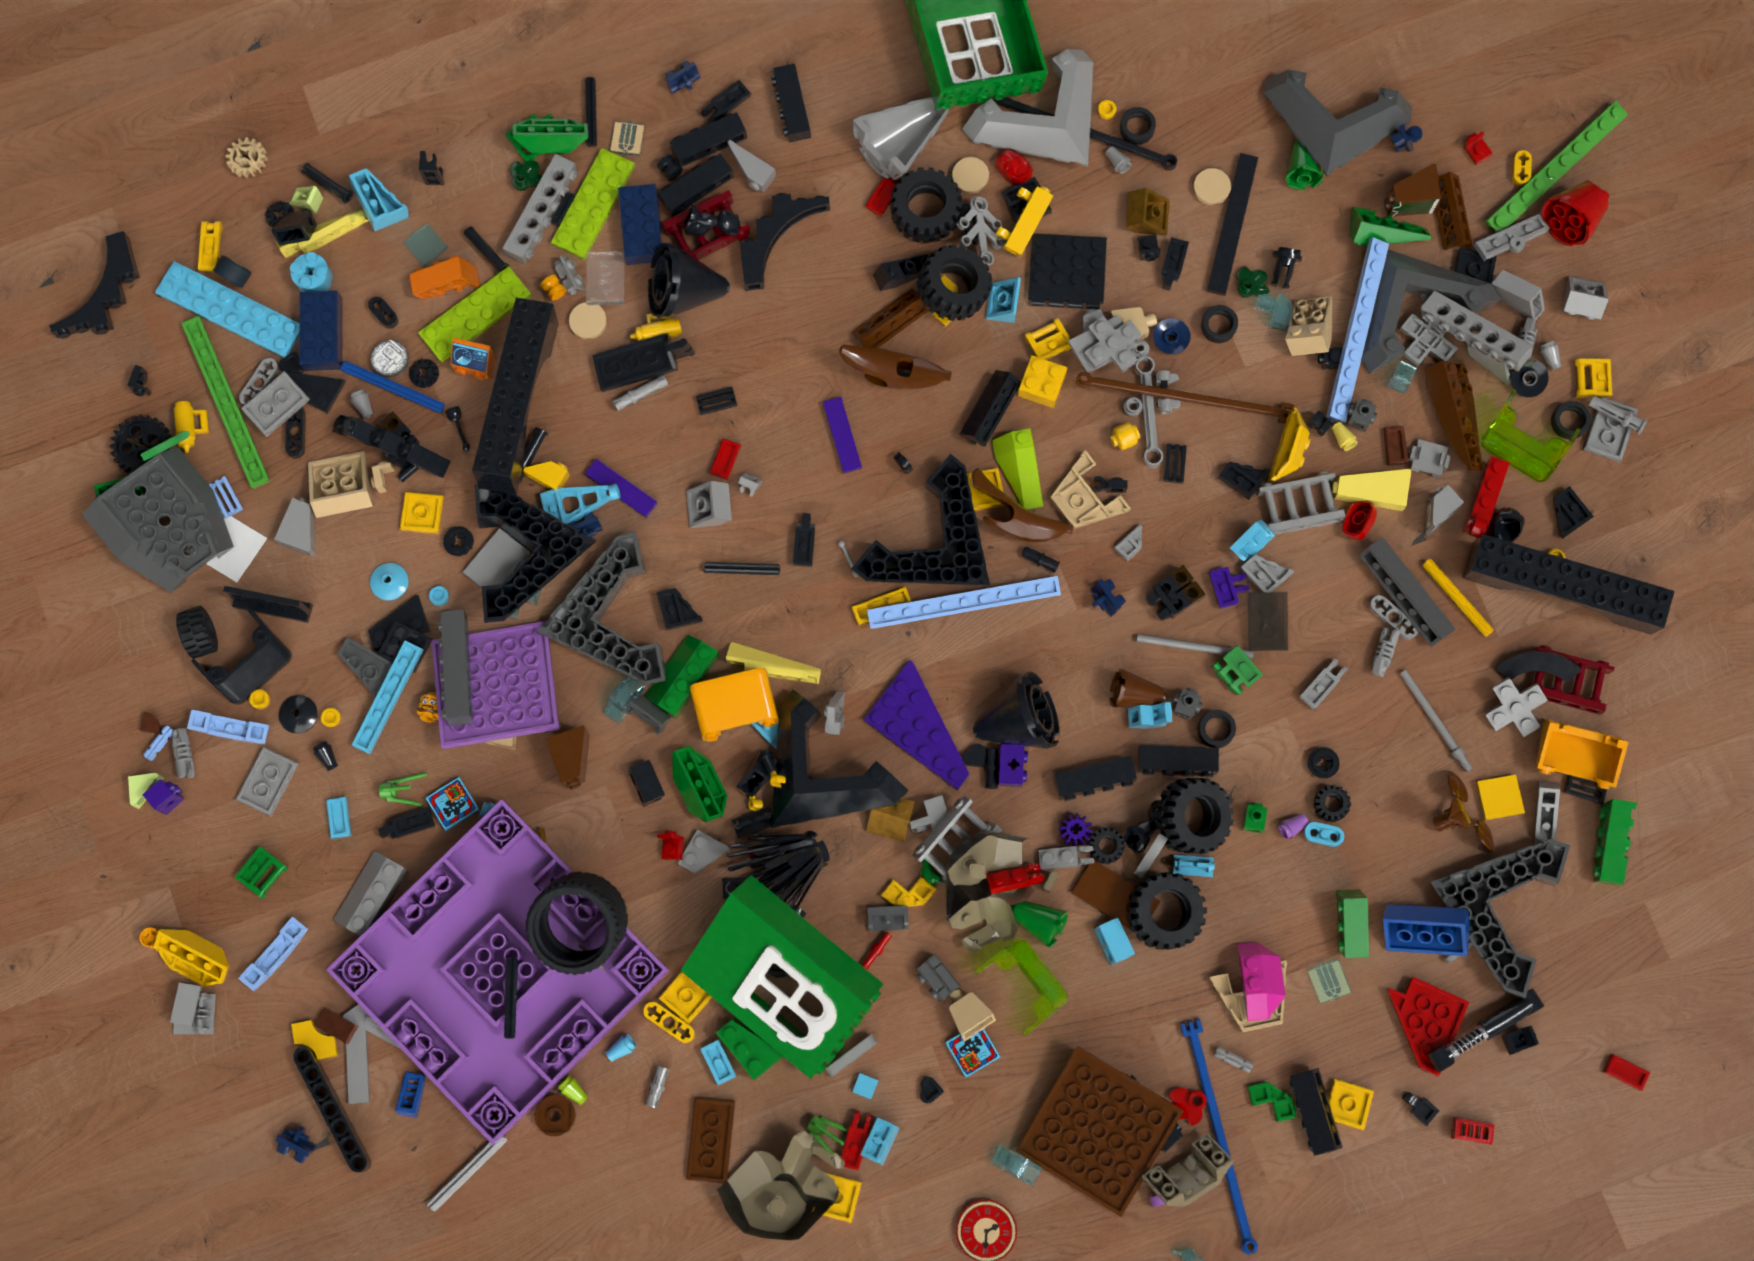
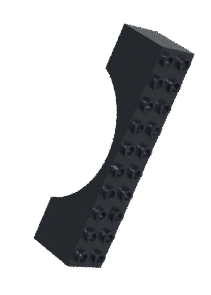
(503, 435)
(1615, 596)

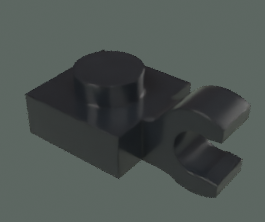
(1115, 485)
(1422, 1109)

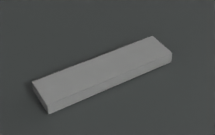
(358, 1068)

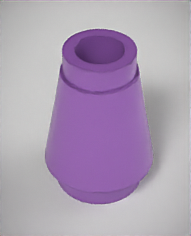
(1291, 826)

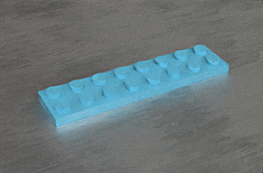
(229, 310)

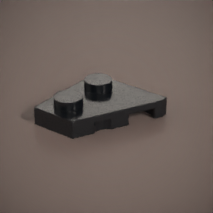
(1243, 478)
(676, 610)

